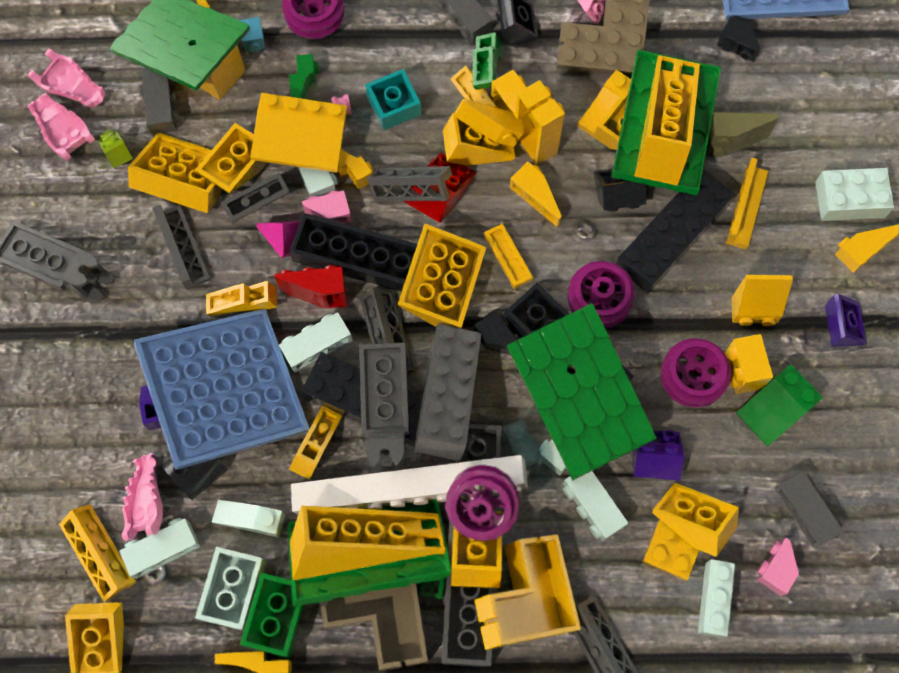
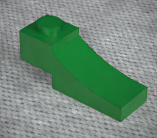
(485, 60)
(305, 75)

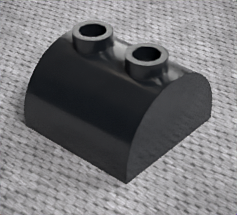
(516, 21)
(195, 478)

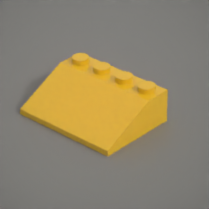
(298, 132)
(168, 171)
(441, 277)

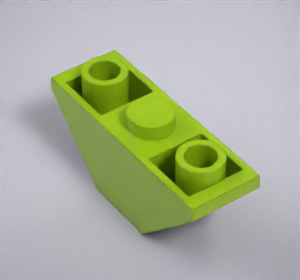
(114, 148)

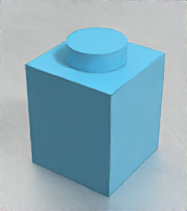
(254, 39)

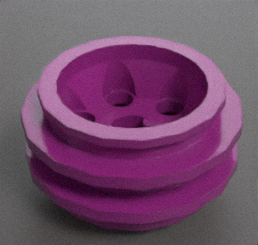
(318, 18)
(607, 277)
(690, 391)
(475, 522)

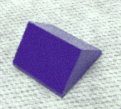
(845, 322)

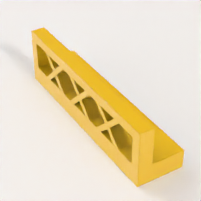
(747, 205)
(98, 549)

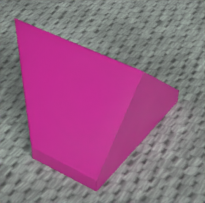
(279, 235)

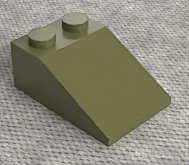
(737, 131)

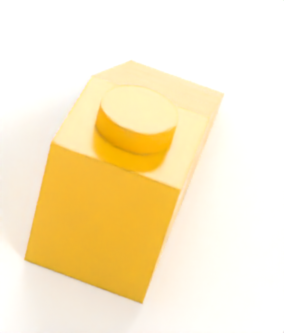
(492, 122)
(533, 188)
(864, 246)
(315, 442)

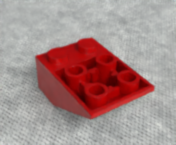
(455, 184)
(316, 286)

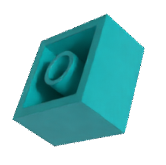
(393, 99)

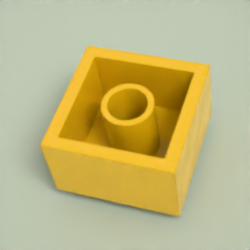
(748, 364)

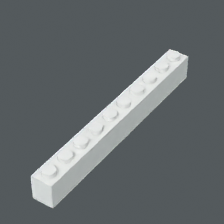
(398, 486)

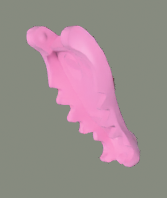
(68, 80)
(59, 127)
(143, 504)

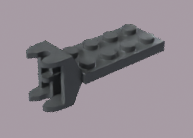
(53, 261)
(384, 403)

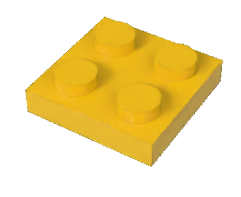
(670, 552)

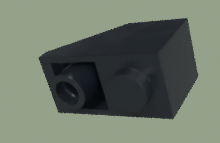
(739, 39)
(495, 333)

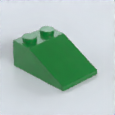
(779, 405)

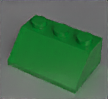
(272, 617)

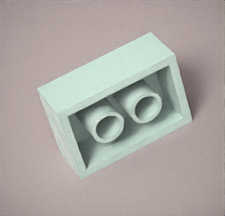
(854, 194)
(230, 588)

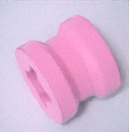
(343, 101)

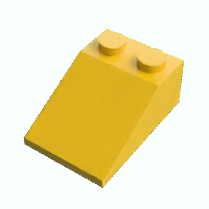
(470, 147)
(230, 160)
(761, 299)
(698, 518)
(476, 561)
(95, 637)

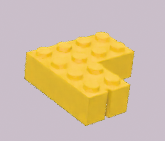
(539, 113)
(541, 596)

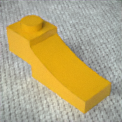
(608, 96)
(356, 169)
(241, 299)
(254, 661)

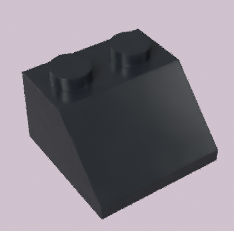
(618, 193)

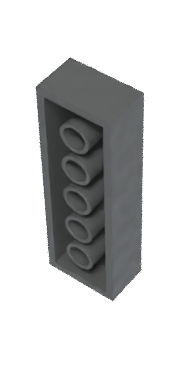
(448, 393)

